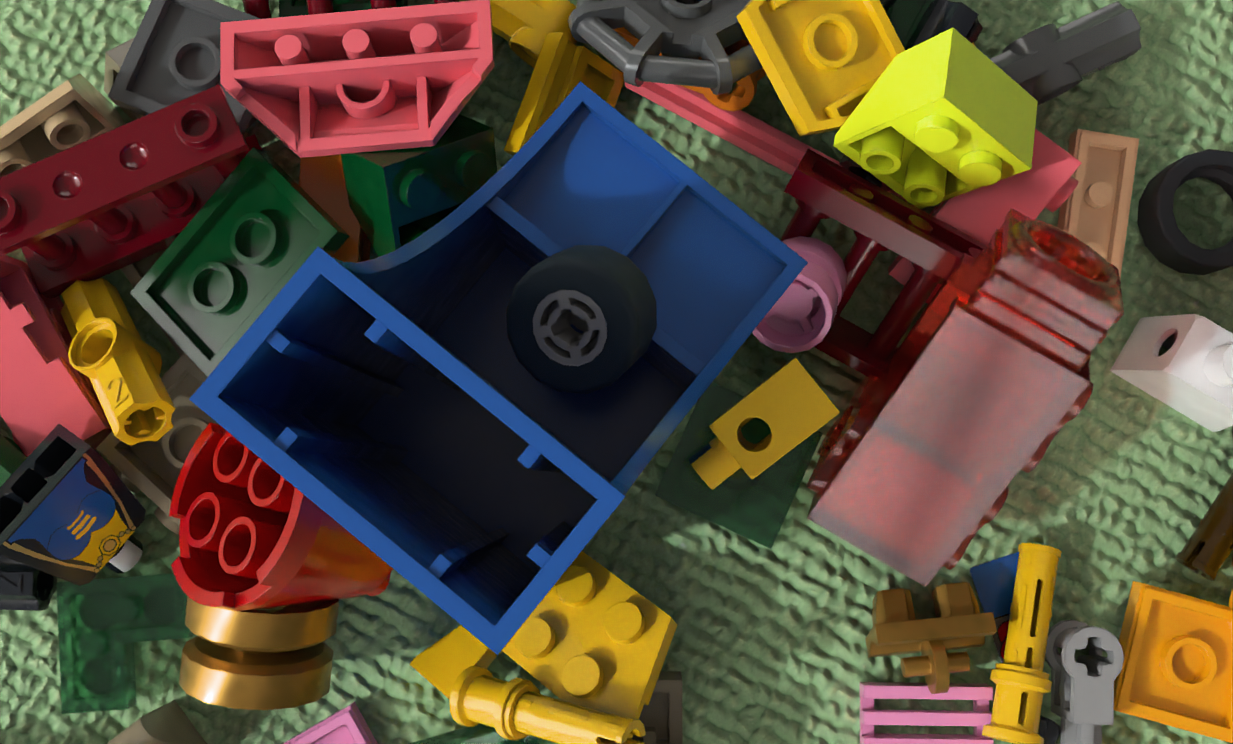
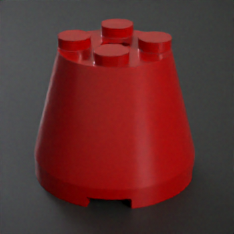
(257, 538)

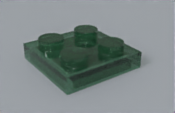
(739, 504)

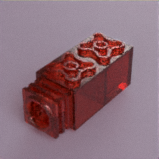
(967, 399)

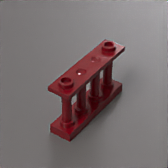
(120, 191)
(880, 224)

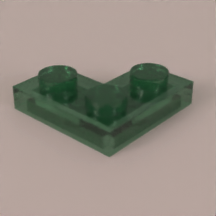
(99, 635)

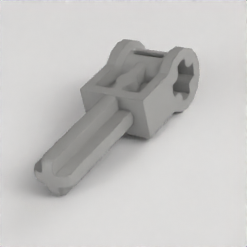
(1083, 688)

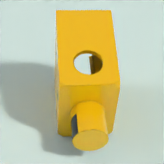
(787, 403)

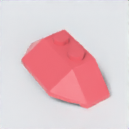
(359, 74)

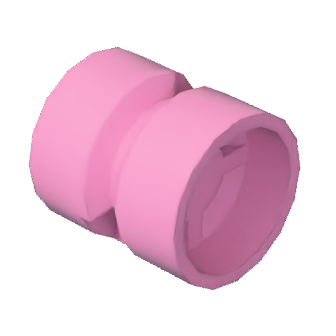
(810, 302)

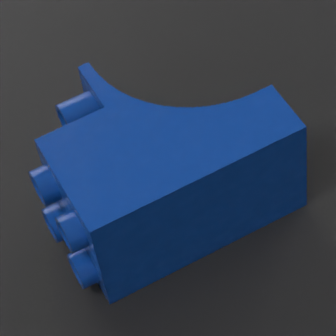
(418, 426)

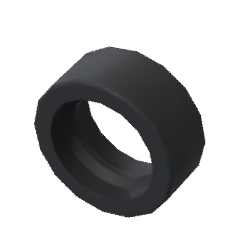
(1158, 221)

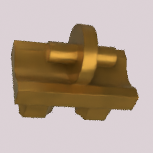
(955, 627)

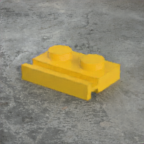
(555, 75)

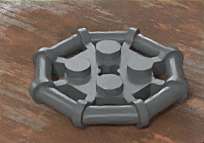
(677, 30)

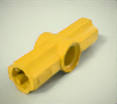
(117, 362)

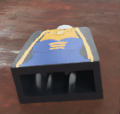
(69, 512)

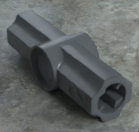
(1058, 58)

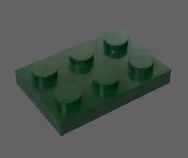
(234, 259)

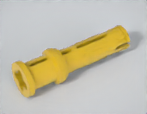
(1021, 675)
(521, 710)

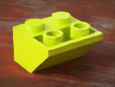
(941, 123)

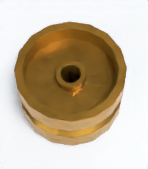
(259, 655)

